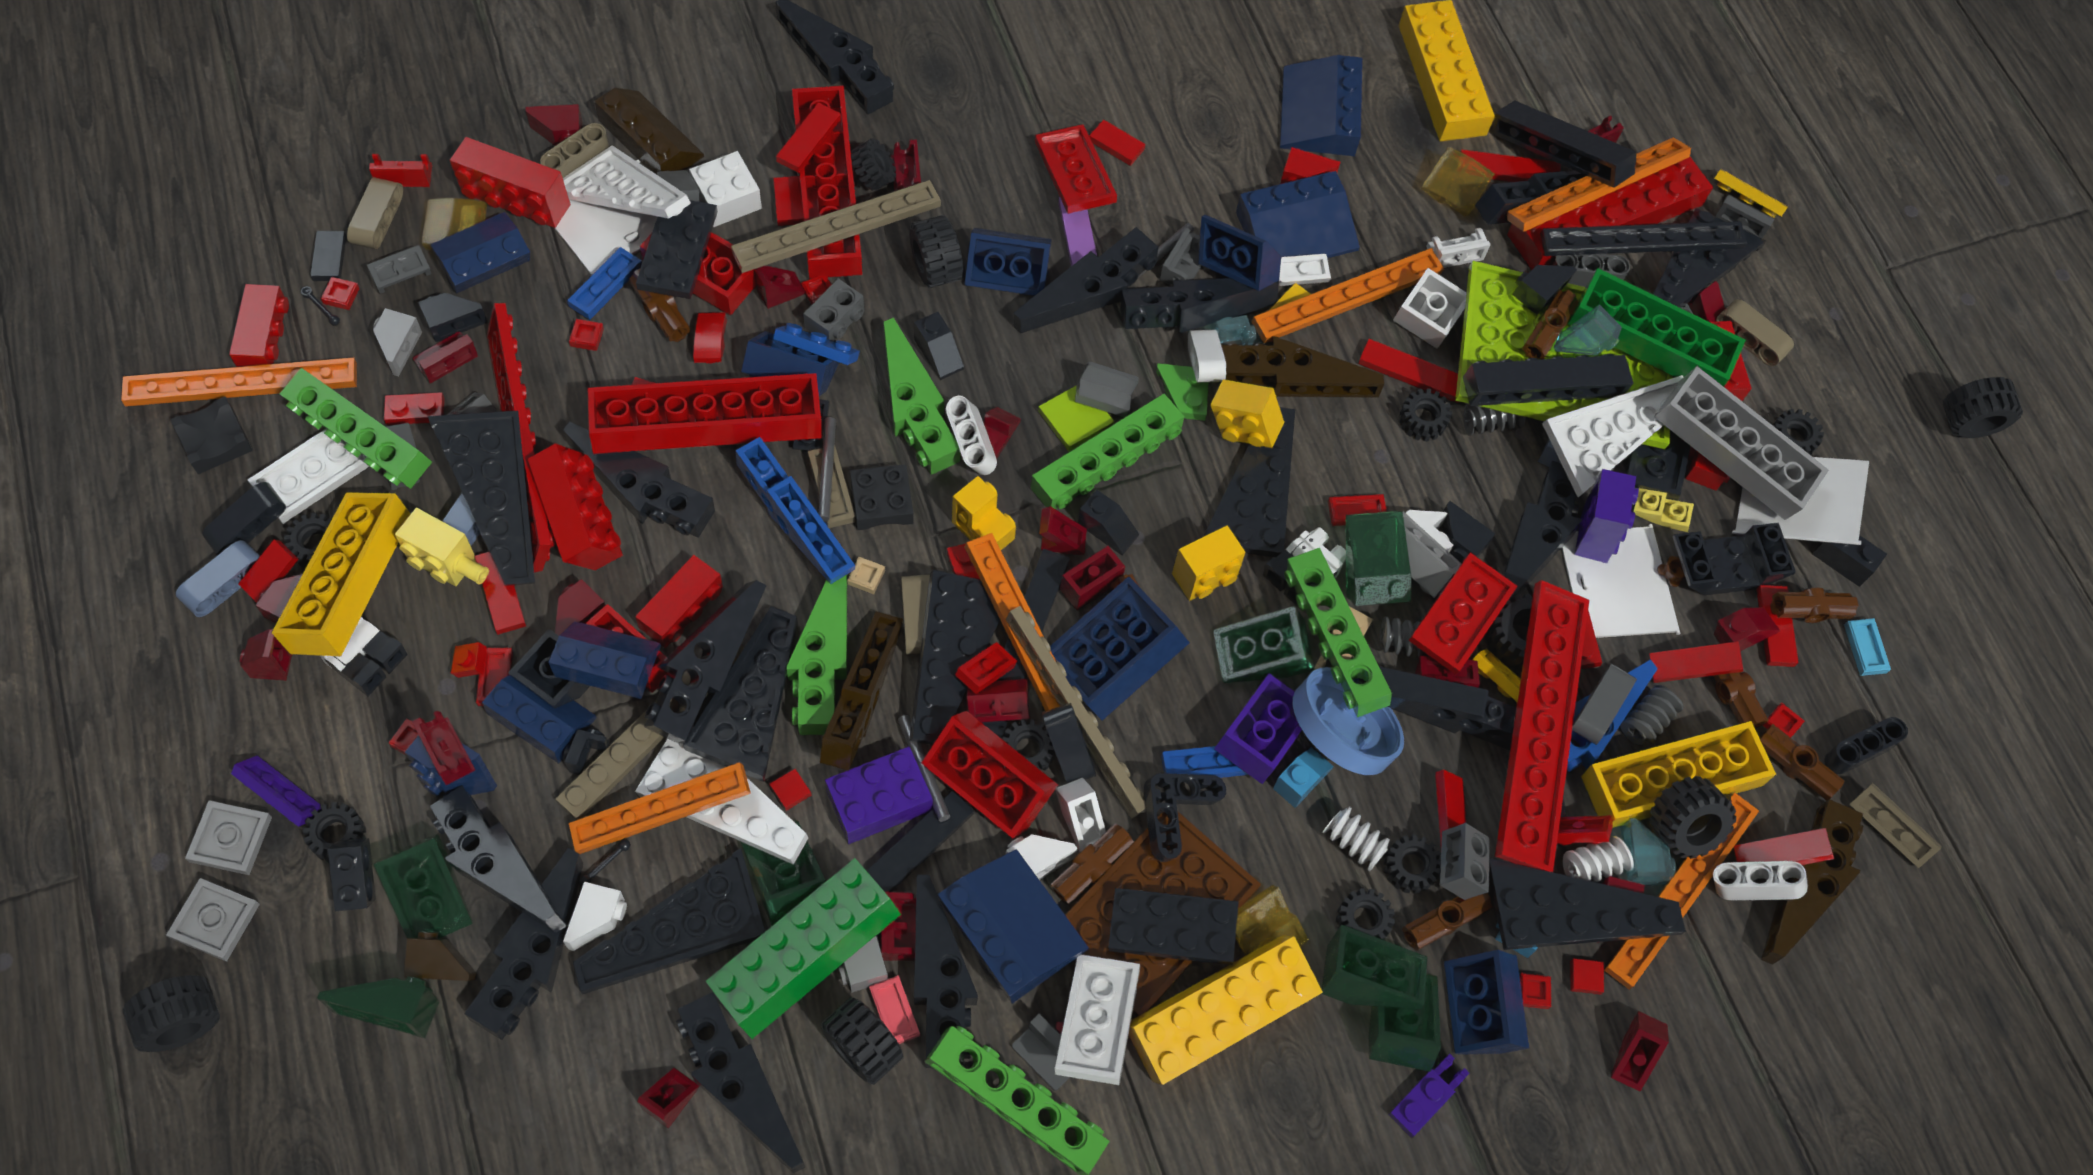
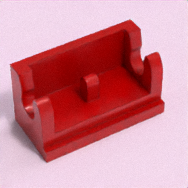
(404, 172)

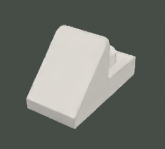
(1430, 522)

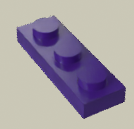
(276, 789)

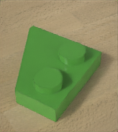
(1184, 390)

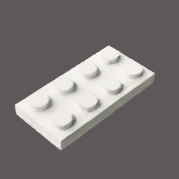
(310, 473)
(1097, 1019)

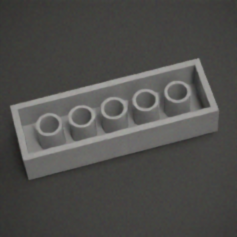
(1741, 443)

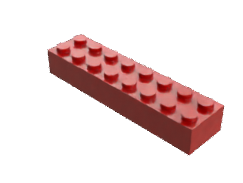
(828, 183)
(1639, 203)
(703, 413)

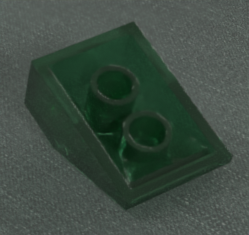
(1377, 559)
(1264, 646)
(783, 883)
(424, 889)
(1373, 971)
(388, 1003)
(1407, 1034)

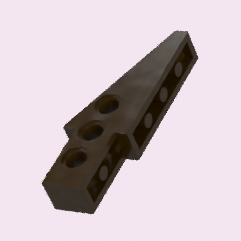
(1317, 377)
(861, 692)
(1797, 916)

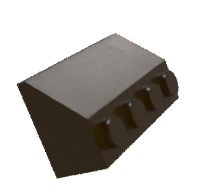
(645, 131)

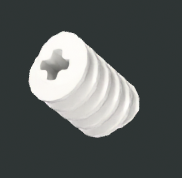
(1357, 837)
(1598, 860)

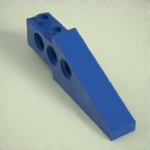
(793, 510)
(1589, 752)

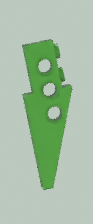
(910, 380)
(828, 629)

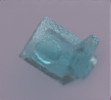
(1235, 329)

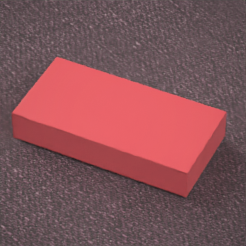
(894, 1009)

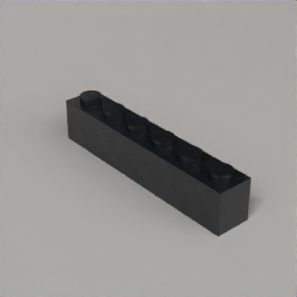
(1565, 143)
(1547, 379)

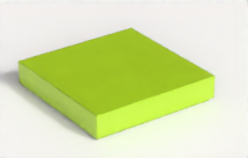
(1074, 421)

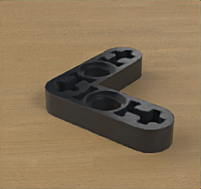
(1171, 797)

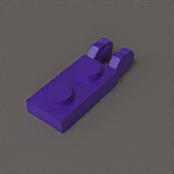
(1426, 1098)

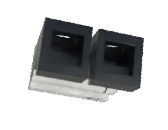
(1305, 543)
(364, 644)

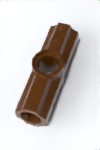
(663, 310)
(1550, 325)
(1814, 605)
(1738, 692)
(1812, 772)
(1091, 863)
(1433, 926)

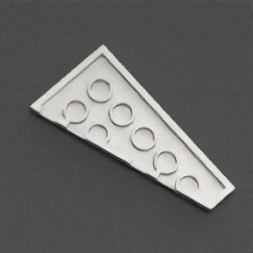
(624, 184)
(1606, 432)
(748, 818)

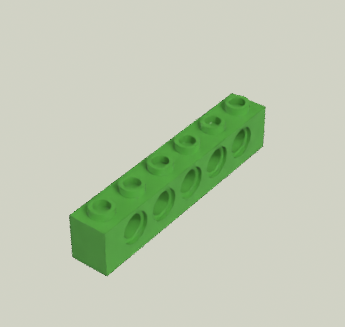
(1157, 413)
(356, 428)
(1361, 697)
(1089, 1143)

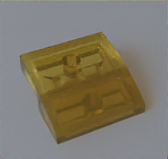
(1458, 181)
(450, 216)
(1265, 920)

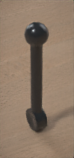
(308, 293)
(624, 845)

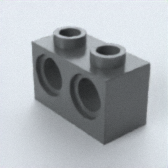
(830, 308)
(1465, 861)

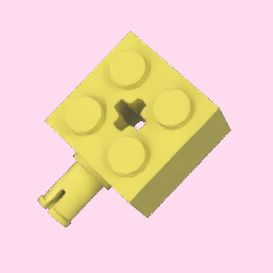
(438, 549)

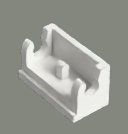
(1460, 250)

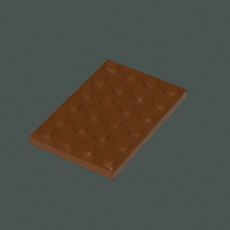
(1197, 872)

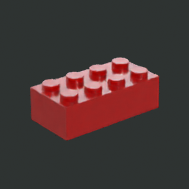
(510, 182)
(719, 277)
(575, 507)
(989, 774)

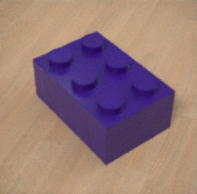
(1606, 516)
(1262, 730)
(879, 795)

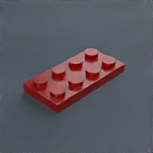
(1075, 169)
(1462, 613)

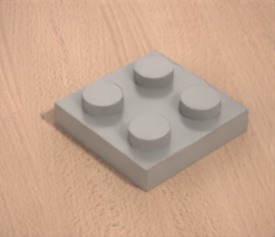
(228, 837)
(213, 919)

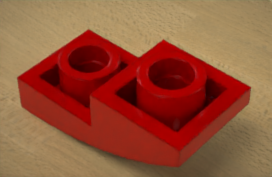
(709, 338)

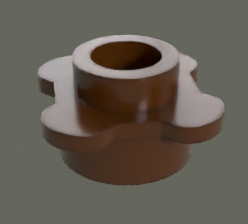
(1666, 570)

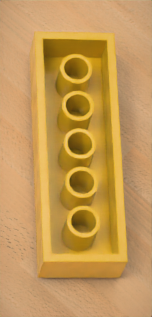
(1446, 70)
(341, 575)
(1631, 783)
(1223, 1009)

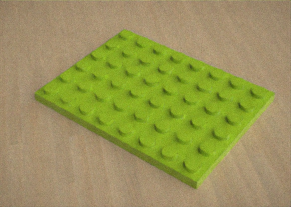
(1500, 325)

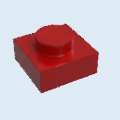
(468, 660)

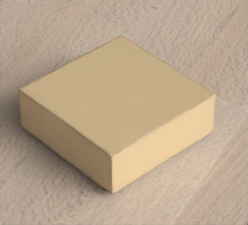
(866, 575)

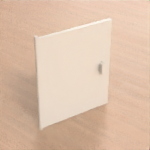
(599, 231)
(1829, 515)
(1627, 591)

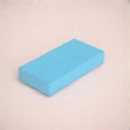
(1867, 647)

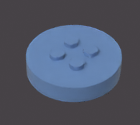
(1357, 744)

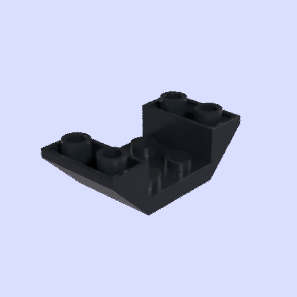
(1735, 561)

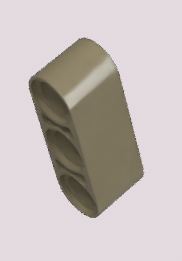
(576, 149)
(375, 213)
(1761, 335)
(914, 606)

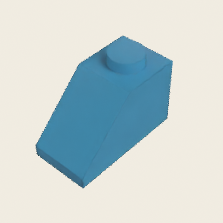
(1302, 776)

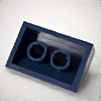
(481, 252)
(1238, 254)
(1007, 261)
(774, 358)
(604, 659)
(535, 719)
(475, 782)
(1486, 1004)

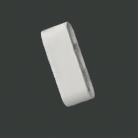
(1206, 355)
(979, 443)
(1773, 889)

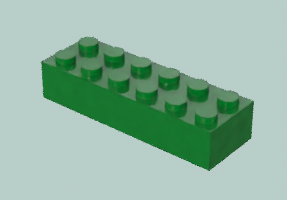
(1661, 331)
(803, 948)

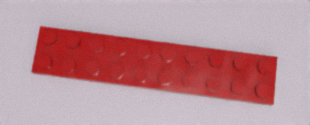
(511, 398)
(1542, 728)

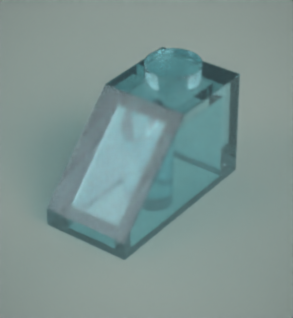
(1590, 334)
(1650, 855)

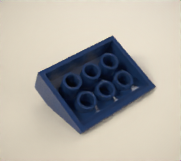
(1322, 105)
(1301, 217)
(1117, 647)
(1012, 924)

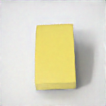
(1665, 512)

